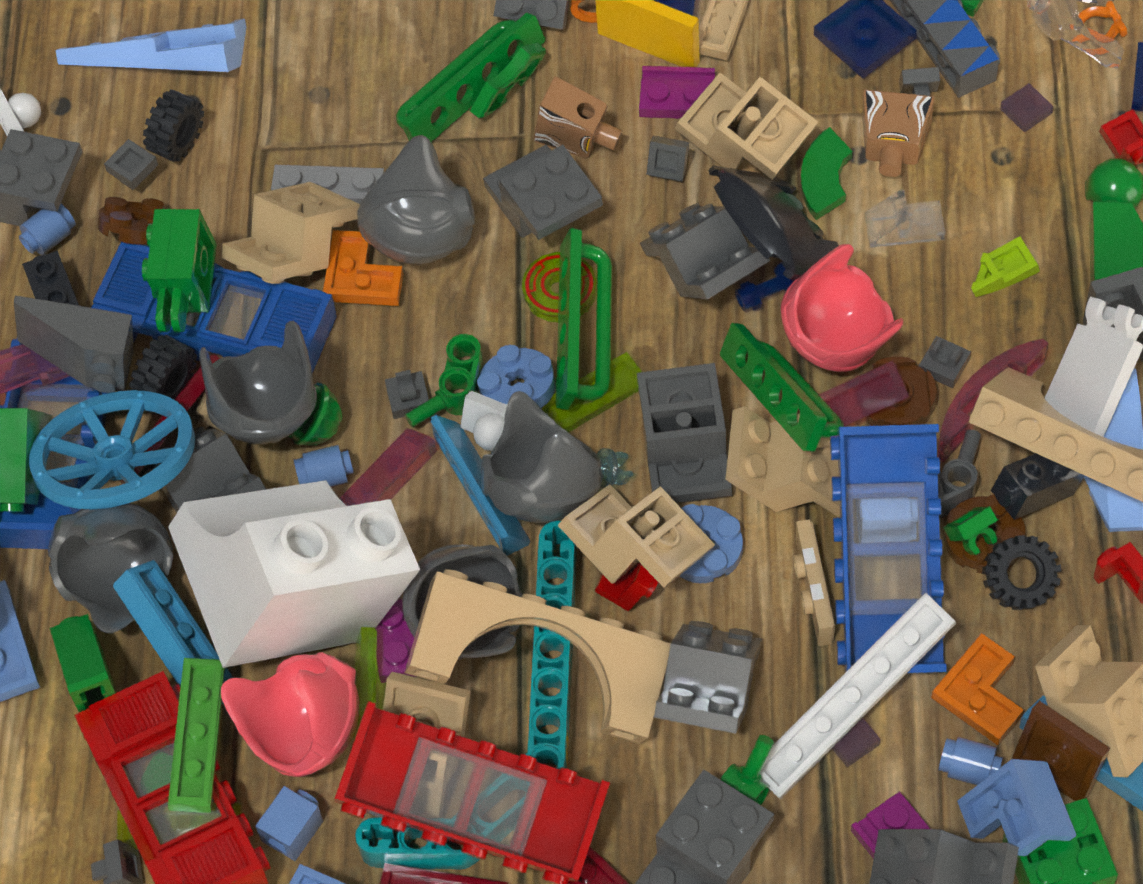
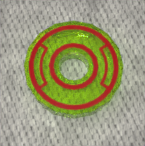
(543, 274)

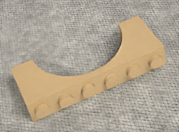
(1018, 412)
(625, 662)

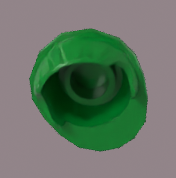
(323, 420)

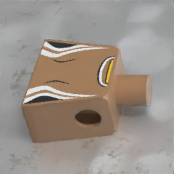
(573, 120)
(895, 128)

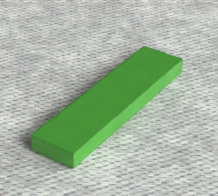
(196, 736)

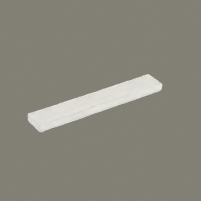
(854, 694)

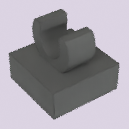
(919, 81)
(667, 158)
(131, 164)
(945, 361)
(406, 392)
(120, 865)

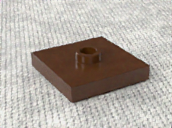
(1069, 750)

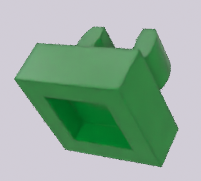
(970, 525)

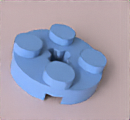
(513, 364)
(728, 541)

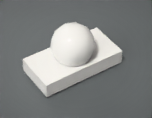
(18, 112)
(484, 419)

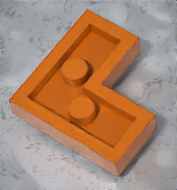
(353, 279)
(970, 692)

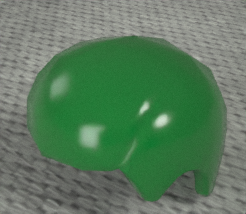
(1115, 181)

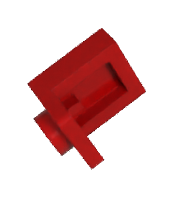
(1125, 137)
(1126, 563)
(628, 588)

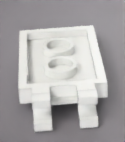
(1097, 366)

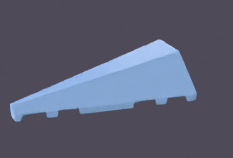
(195, 49)

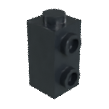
(49, 279)
(1034, 485)

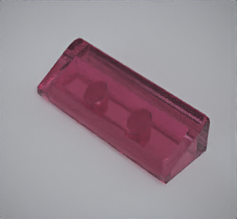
(866, 393)
(391, 469)

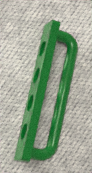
(467, 69)
(569, 321)
(815, 418)

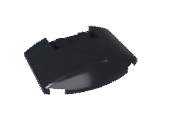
(771, 218)

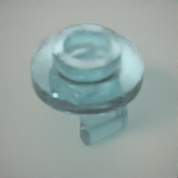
(611, 472)

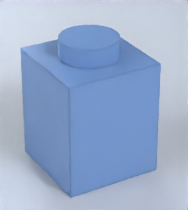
(290, 822)

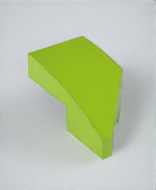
(1004, 267)

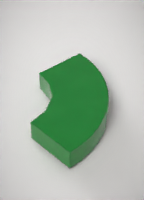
(517, 71)
(821, 173)

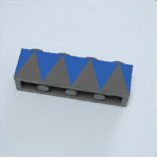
(952, 42)

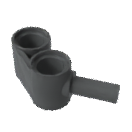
(959, 470)

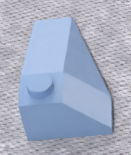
(1116, 508)

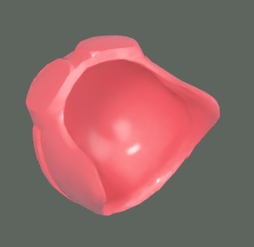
(836, 314)
(298, 715)

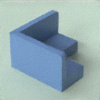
(1023, 801)

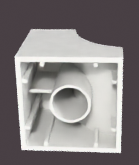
(290, 568)

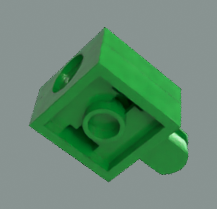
(179, 265)
(1073, 861)

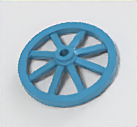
(112, 455)

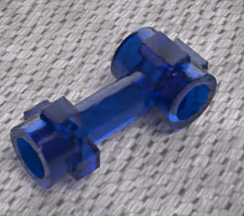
(750, 295)

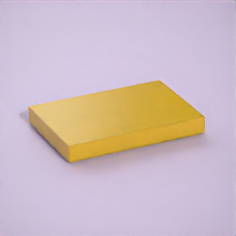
(651, 29)

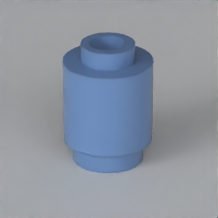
(46, 229)
(323, 465)
(969, 760)

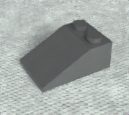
(79, 340)

